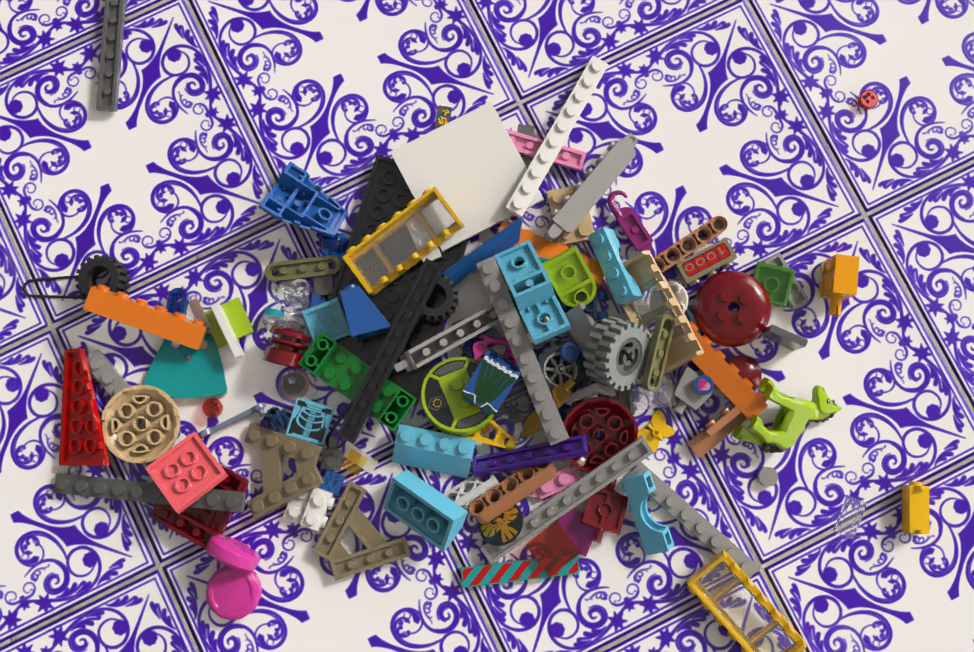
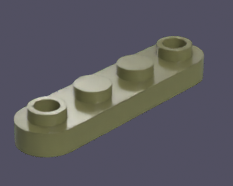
(302, 268)
(658, 353)

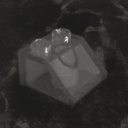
(662, 398)

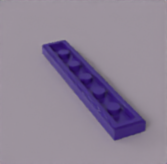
(530, 456)

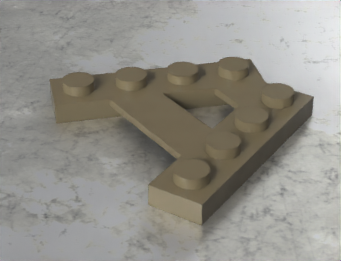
(275, 490)
(378, 549)

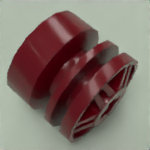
(286, 347)

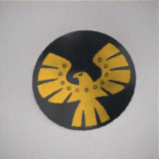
(503, 528)

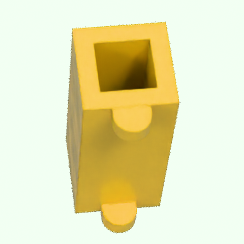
(915, 508)

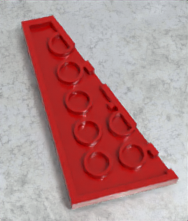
(81, 428)

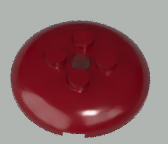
(716, 320)
(605, 415)

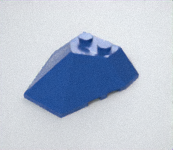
(303, 203)

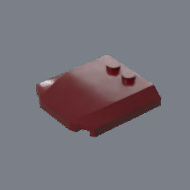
(200, 523)

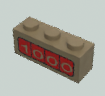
(705, 263)

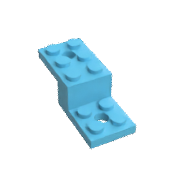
(532, 292)

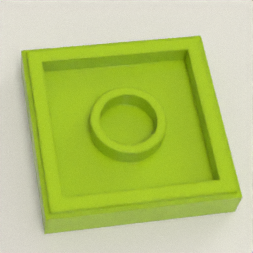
(237, 317)

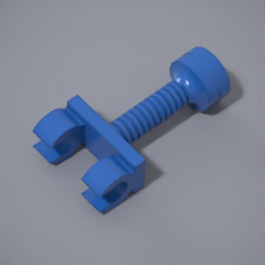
(599, 315)

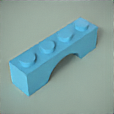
(619, 280)
(654, 536)

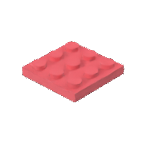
(186, 472)

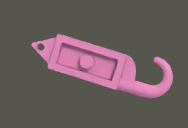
(563, 479)

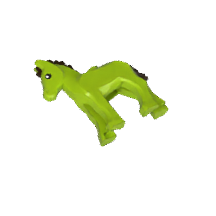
(789, 420)

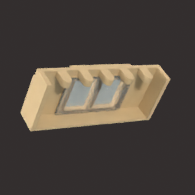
(659, 300)

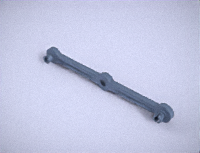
(259, 408)

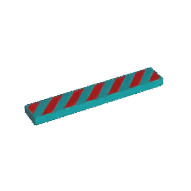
(511, 571)

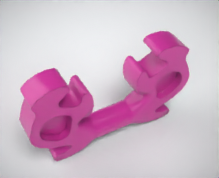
(480, 348)

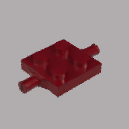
(605, 511)

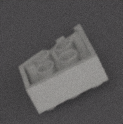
(580, 327)

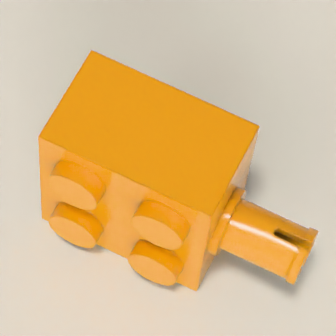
(839, 280)

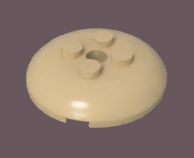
(122, 421)

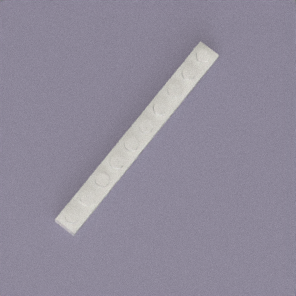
(556, 137)

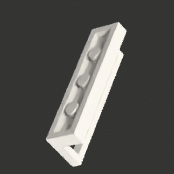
(479, 488)

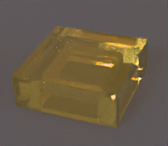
(354, 462)

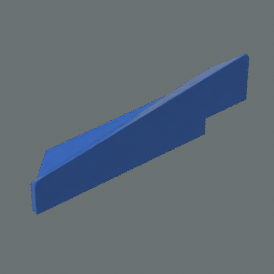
(499, 242)

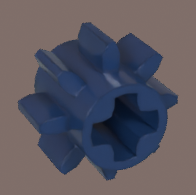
(276, 419)

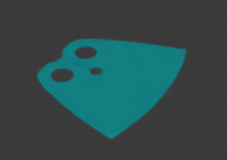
(188, 379)

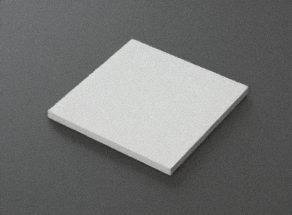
(470, 166)

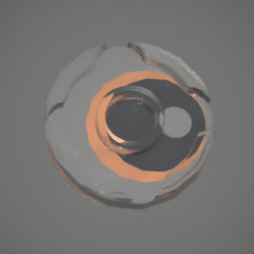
(297, 384)

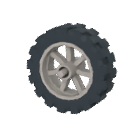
(577, 367)

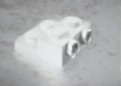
(311, 508)

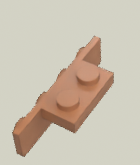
(716, 430)

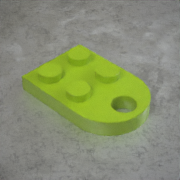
(570, 276)

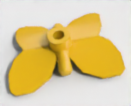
(656, 432)

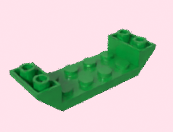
(346, 375)

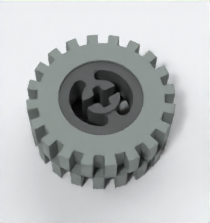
(617, 353)

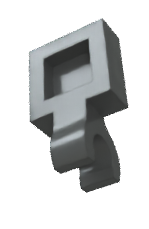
(332, 457)

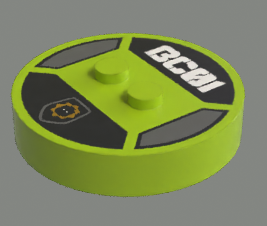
(444, 402)

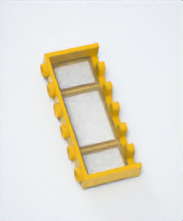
(403, 241)
(742, 608)

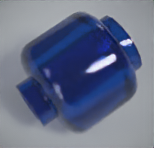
(334, 246)

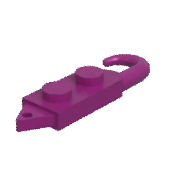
(630, 224)

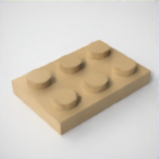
(582, 230)

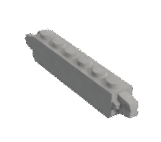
(592, 188)
(448, 339)

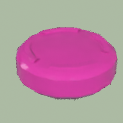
(232, 553)
(233, 593)

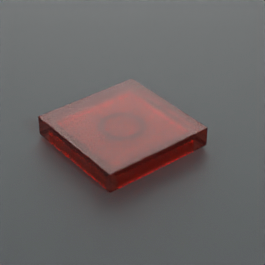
(553, 548)

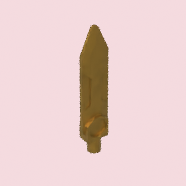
(560, 395)

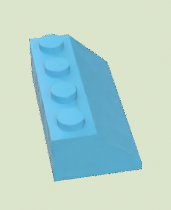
(433, 451)
(424, 509)

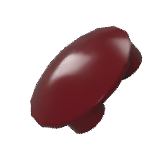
(748, 368)

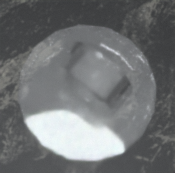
(292, 297)

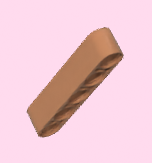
(694, 242)
(511, 491)

